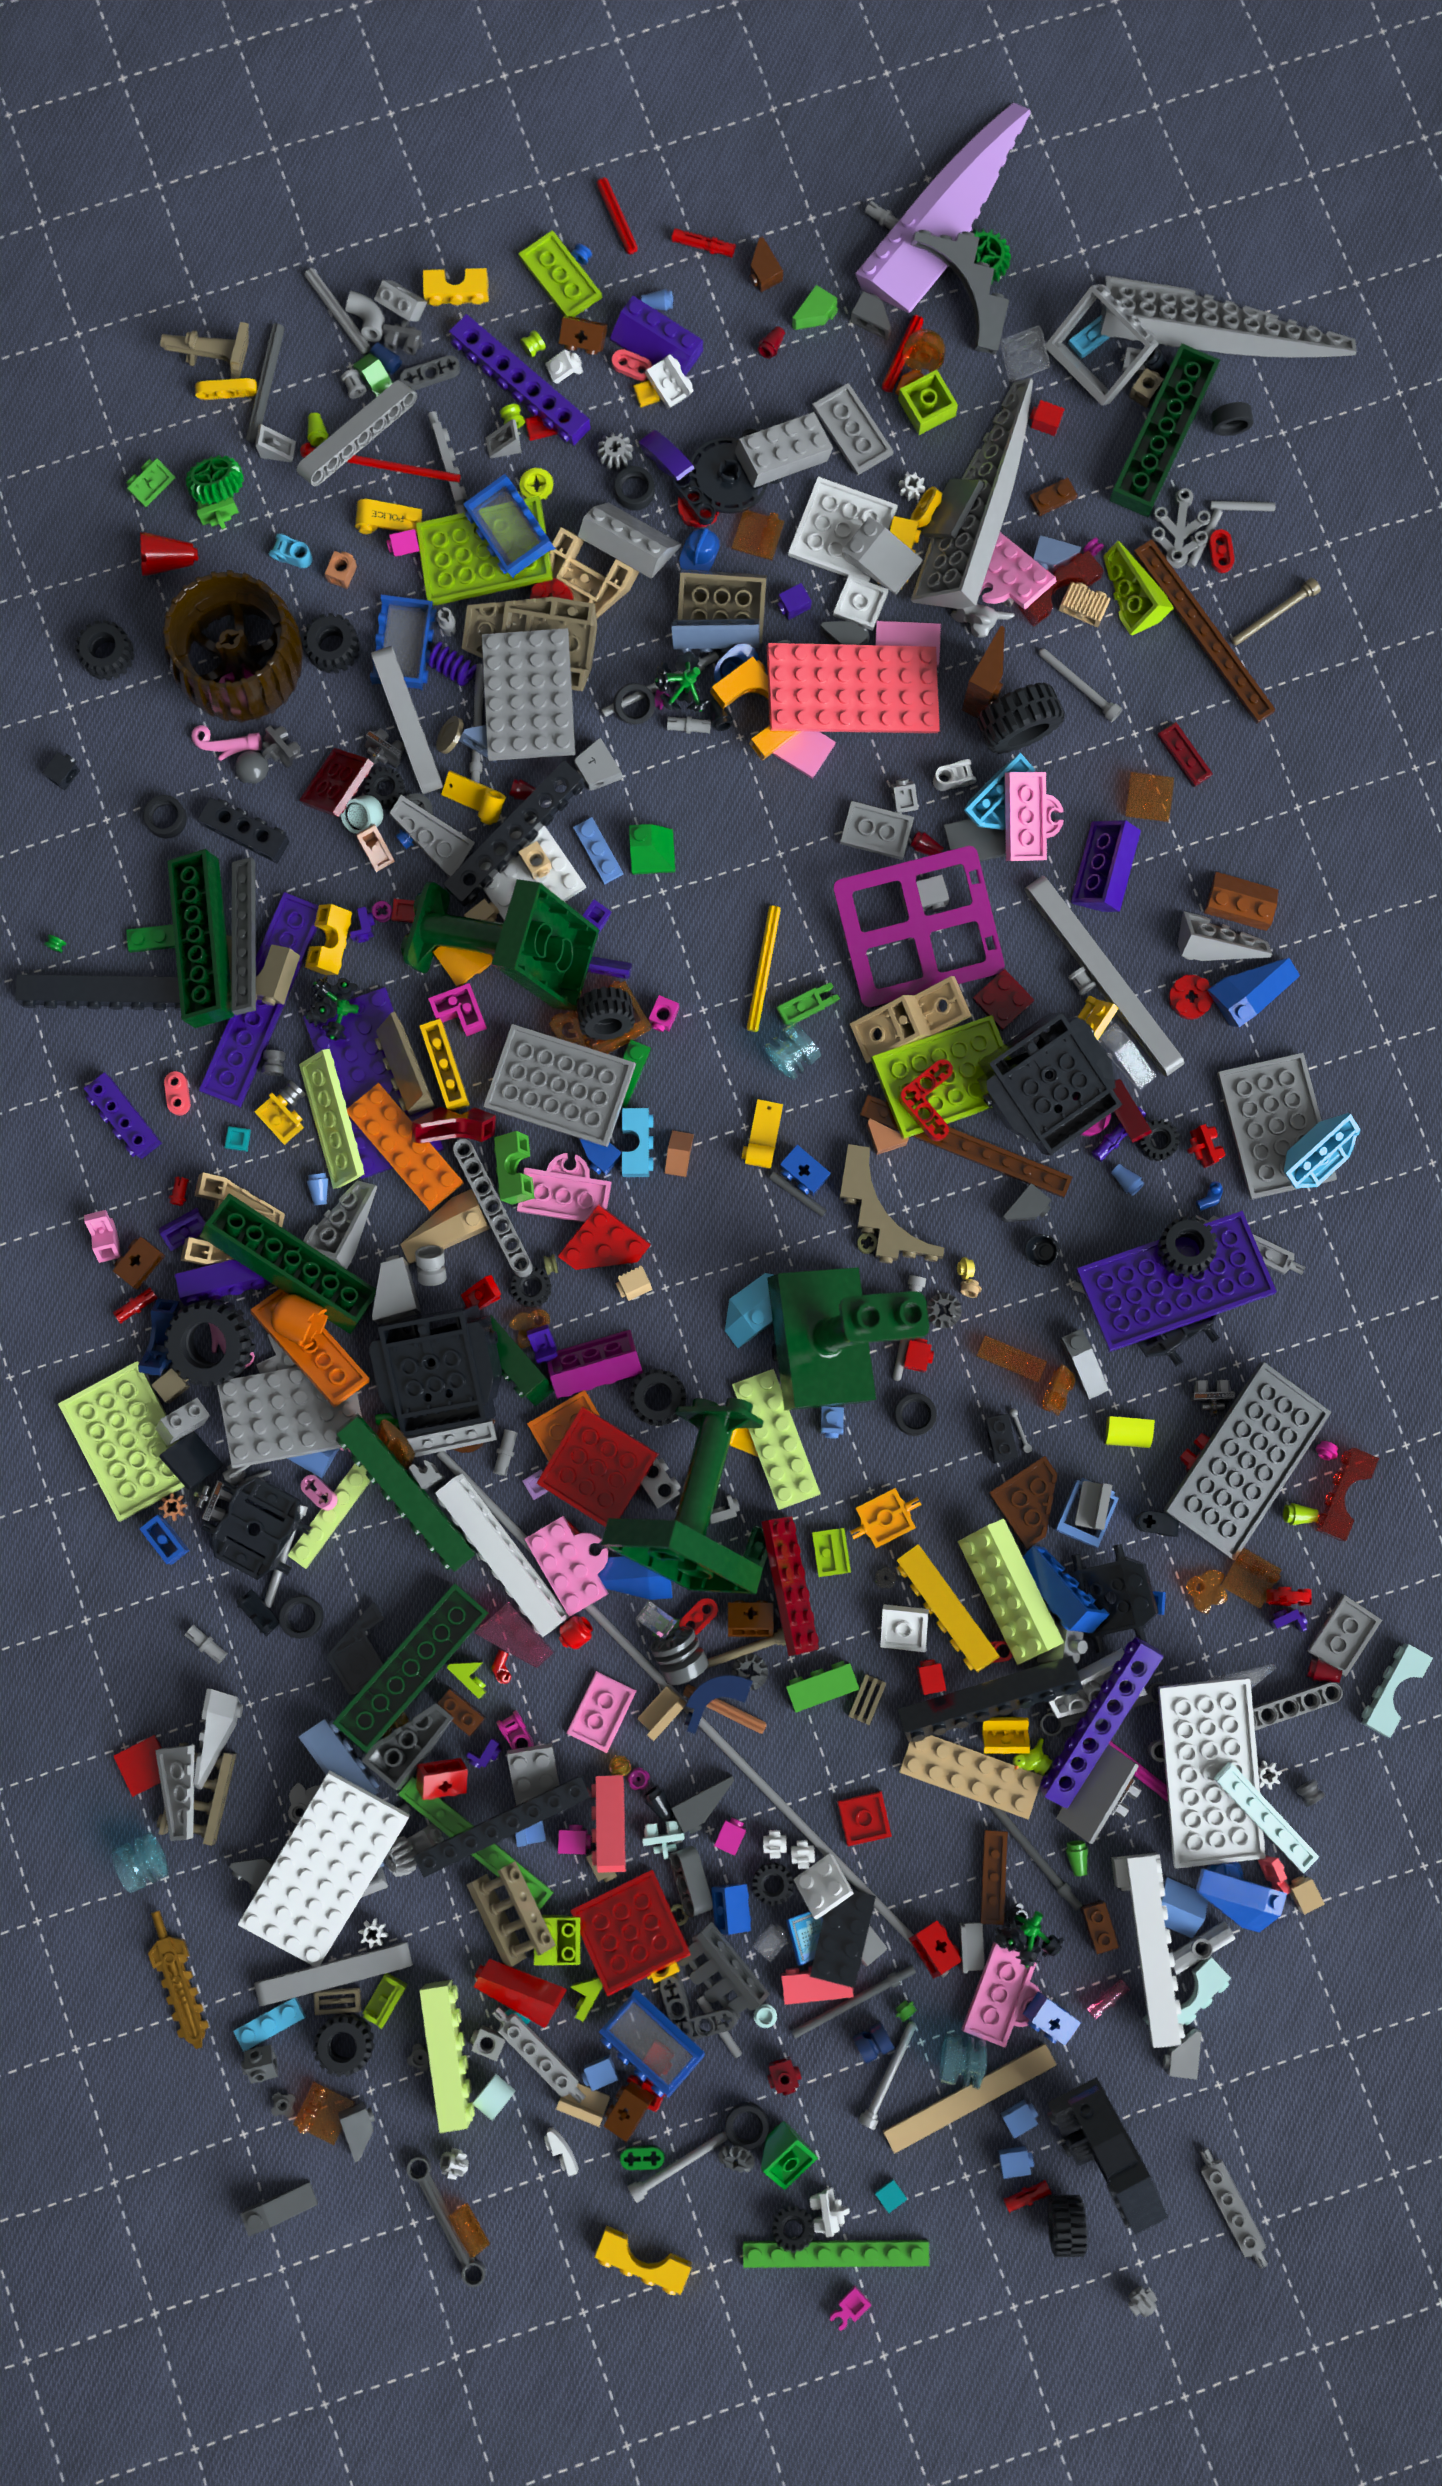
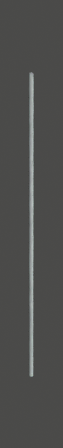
(703, 1724)

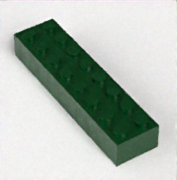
(1164, 430)
(200, 938)
(288, 1262)
(406, 1492)
(410, 1668)

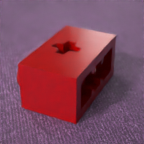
(930, 1677)
(441, 1778)
(935, 1961)

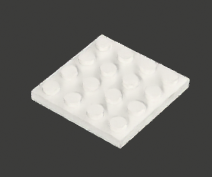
(830, 523)
(560, 880)

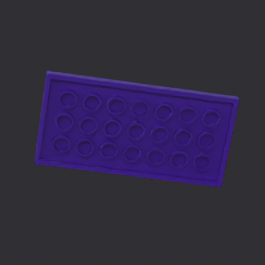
(361, 1066)
(1141, 1299)

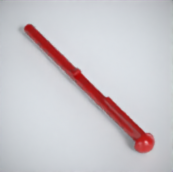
(392, 466)

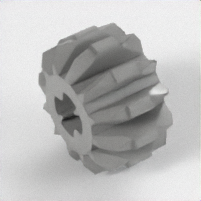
(617, 443)
(401, 1857)

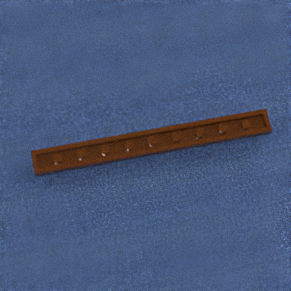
(1204, 632)
(979, 1152)

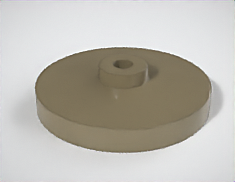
(449, 735)

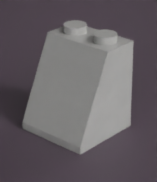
(395, 1292)

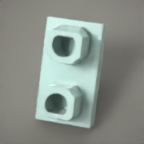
(673, 1834)

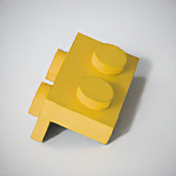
(279, 1118)
(1006, 1735)

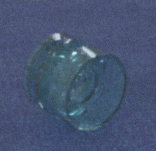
(794, 1049)
(138, 1863)
(962, 2061)

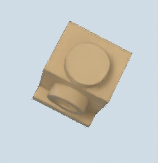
(483, 911)

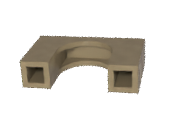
(276, 975)

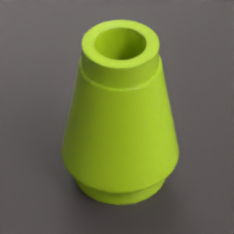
(316, 430)
(1299, 1514)

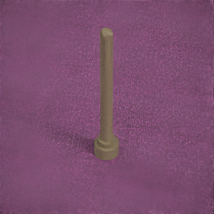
(1309, 588)
(778, 1638)

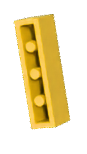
(444, 1065)

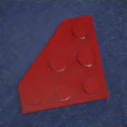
(603, 1242)

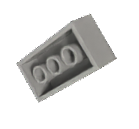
(783, 449)

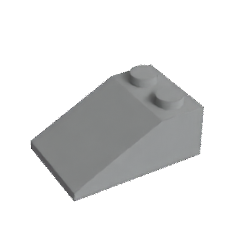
(881, 555)

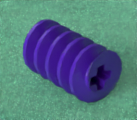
(450, 666)

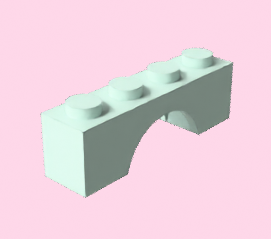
(1381, 1713)
(1208, 1980)

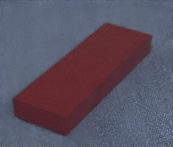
(1185, 754)
(1130, 1115)

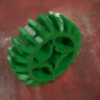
(1000, 261)
(214, 479)

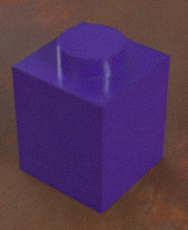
(794, 601)

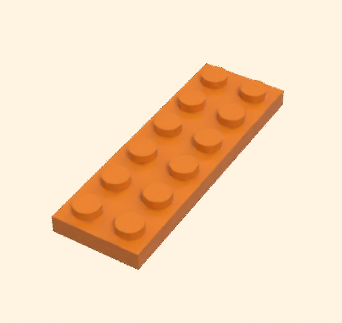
(391, 1134)
(323, 1363)

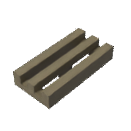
(860, 1717)
(357, 1999)

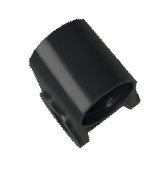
(1161, 1523)

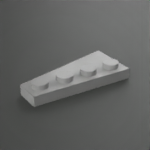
(436, 838)
(177, 1785)

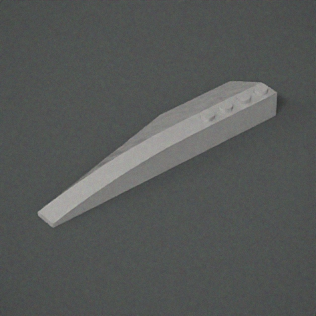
(1208, 325)
(958, 566)

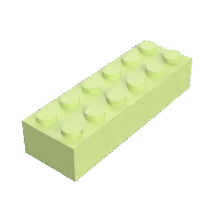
(1010, 1591)
(446, 2056)

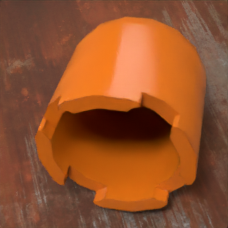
(298, 1319)

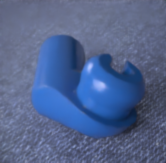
(1213, 1196)

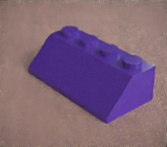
(655, 335)
(1106, 865)

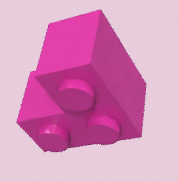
(459, 1003)

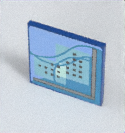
(804, 1936)

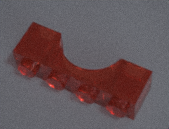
(1081, 569)
(1336, 1520)

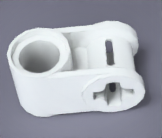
(958, 774)

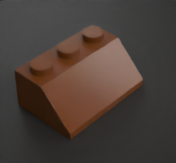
(1242, 901)

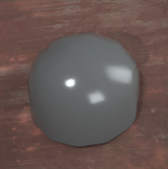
(251, 767)

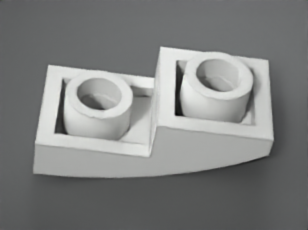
(558, 2145)

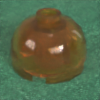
(924, 350)

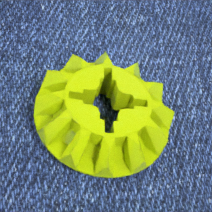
(528, 480)

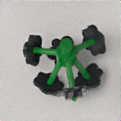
(687, 689)

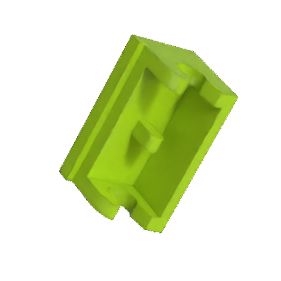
(384, 2000)

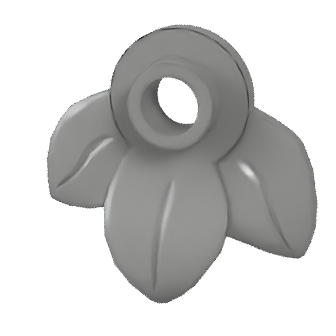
(300, 1799)

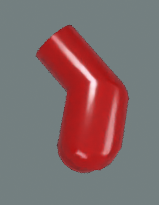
(499, 1669)

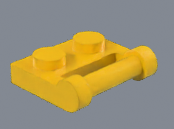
(1100, 1016)

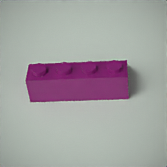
(594, 1364)

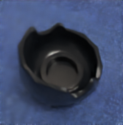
(1042, 1250)

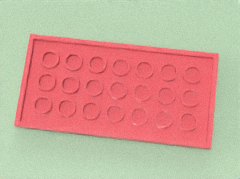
(852, 688)

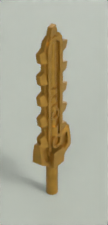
(169, 1956)

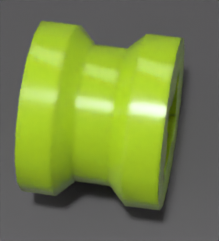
(532, 343)
(512, 412)

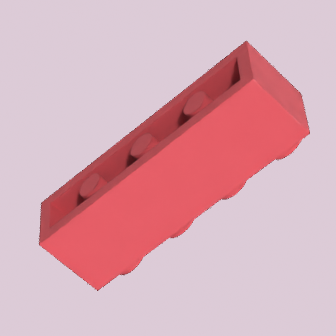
(609, 1824)

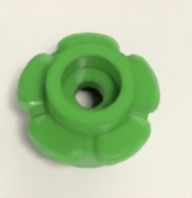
(905, 2010)

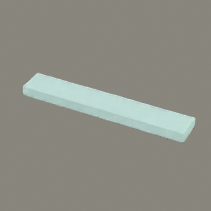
(1266, 1817)

